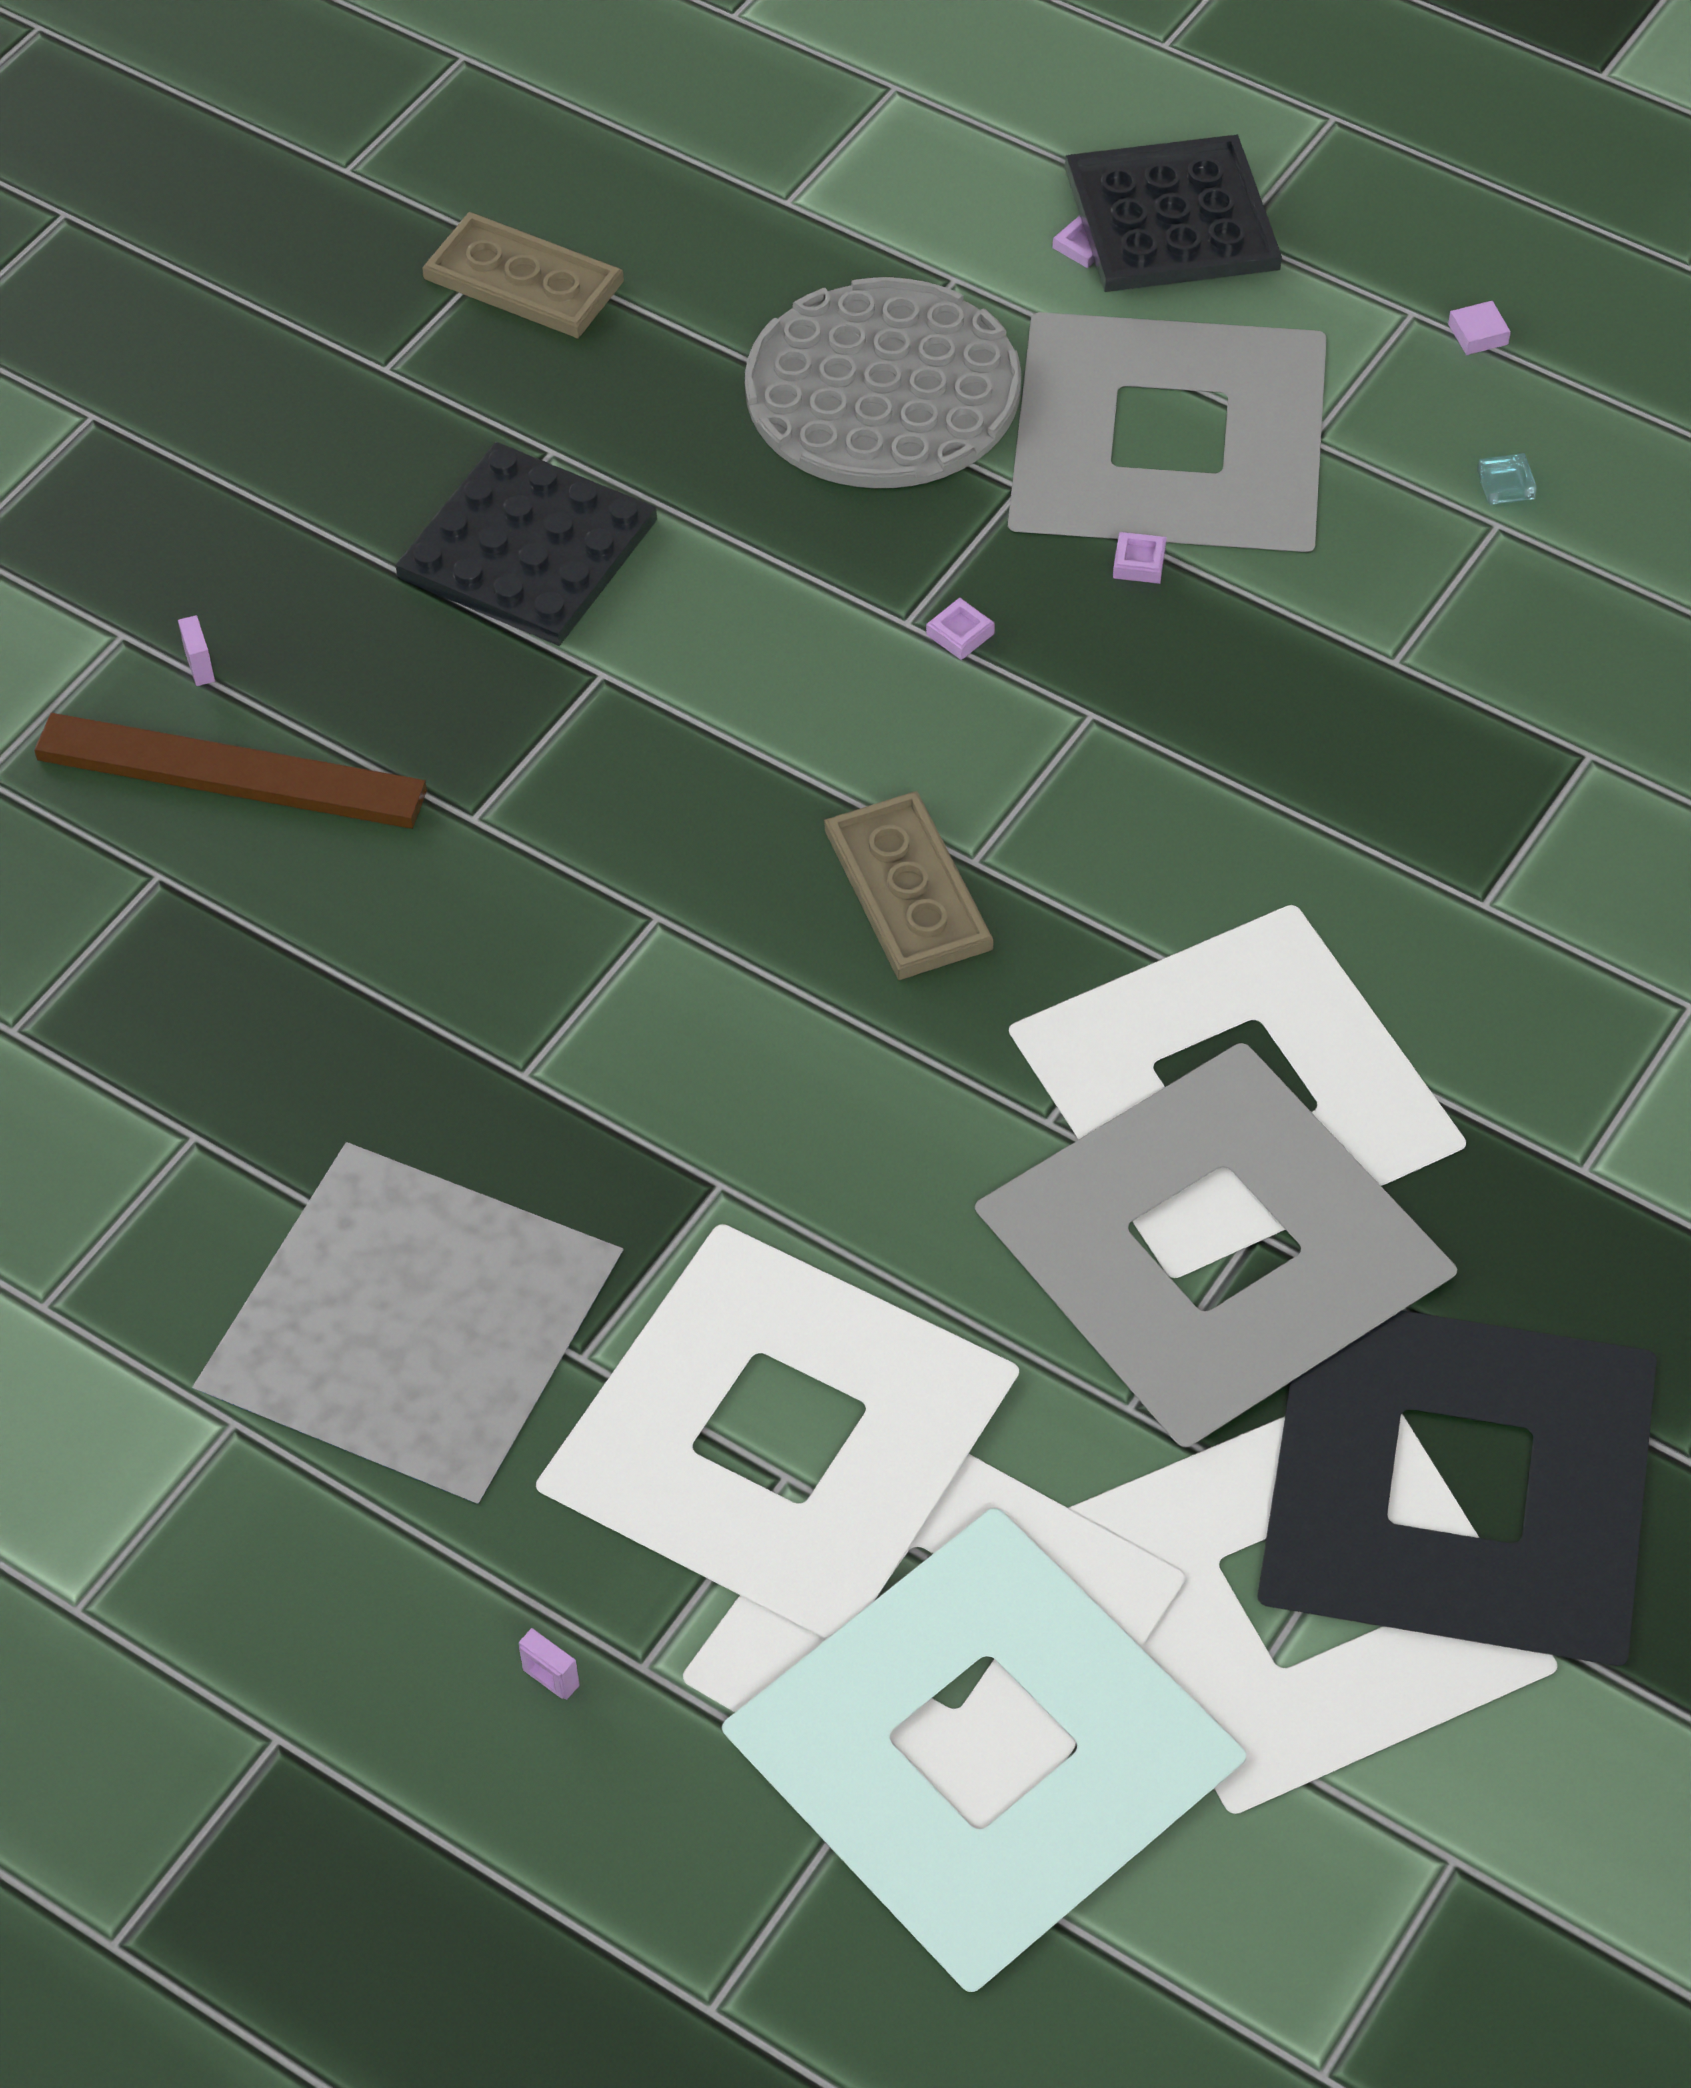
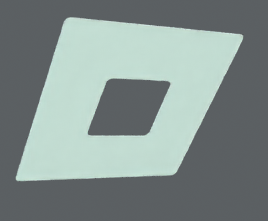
(994, 1889)

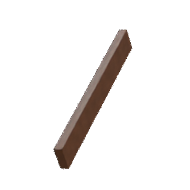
(231, 770)

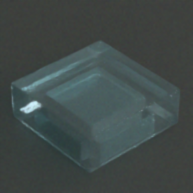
(1506, 478)

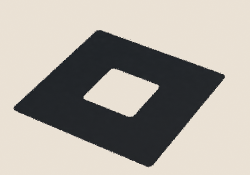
(1574, 1569)

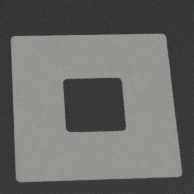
(1271, 437)
(1190, 1365)

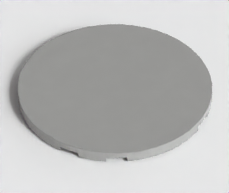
(883, 383)

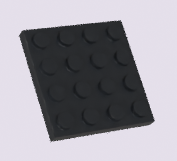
(1172, 213)
(527, 543)

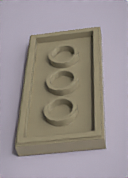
(523, 274)
(908, 885)

